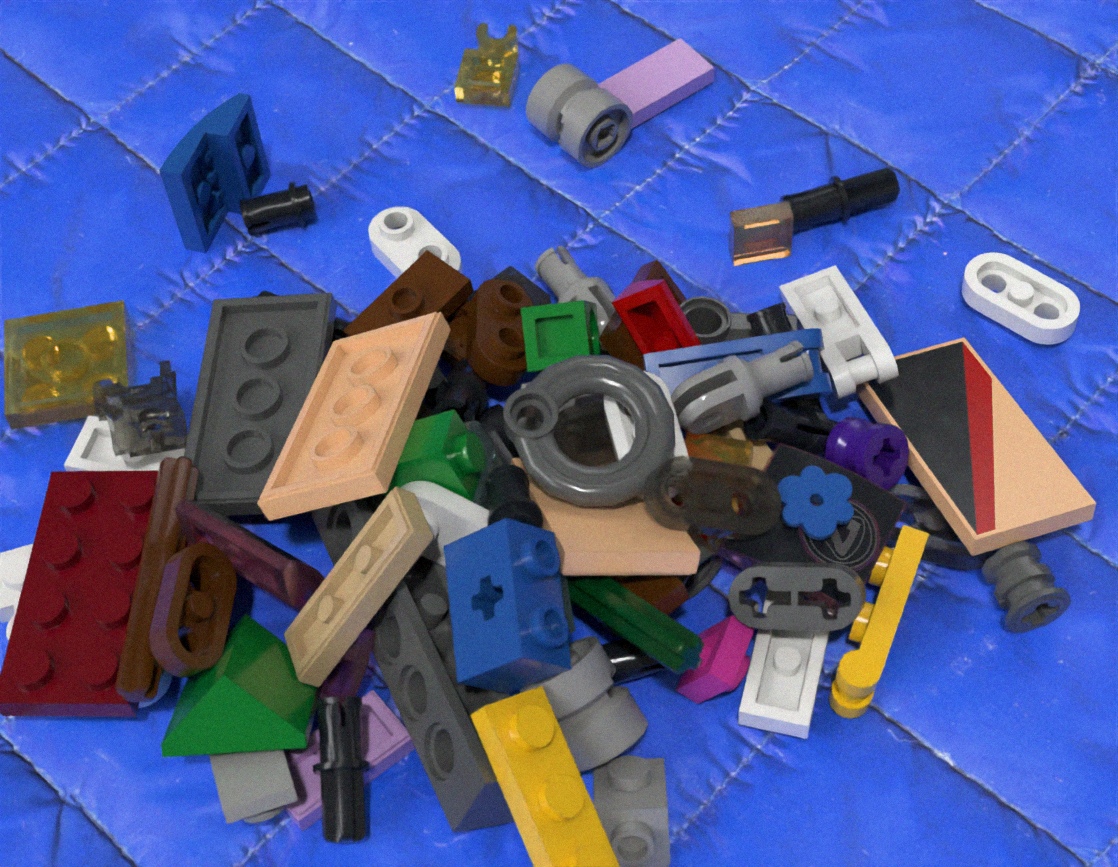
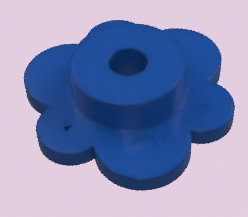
(828, 491)

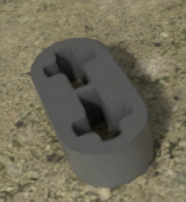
(797, 613)

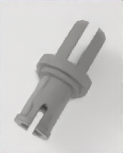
(572, 284)
(737, 388)

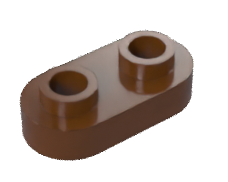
(496, 332)
(190, 622)

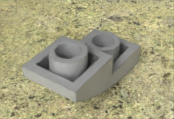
(253, 784)

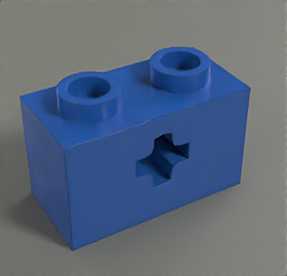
(506, 607)

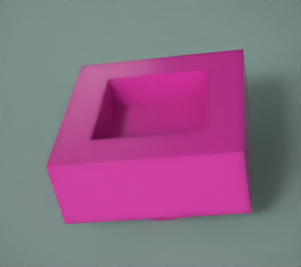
(722, 663)

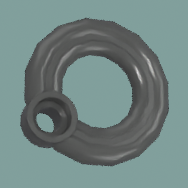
(591, 375)

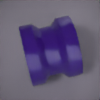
(869, 450)

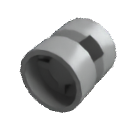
(579, 115)
(592, 713)

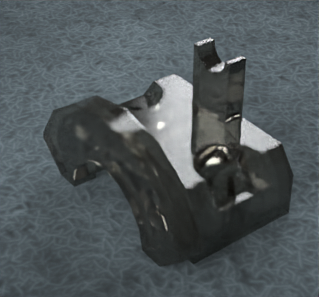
(144, 416)

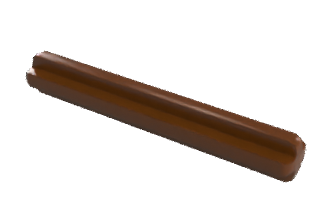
(138, 669)

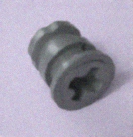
(1025, 587)

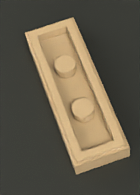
(357, 586)

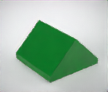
(243, 700)

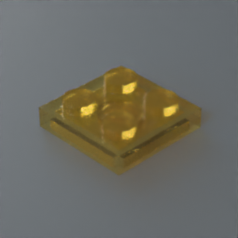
(59, 357)

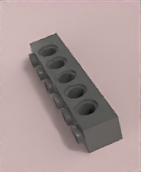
(419, 668)

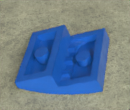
(214, 169)

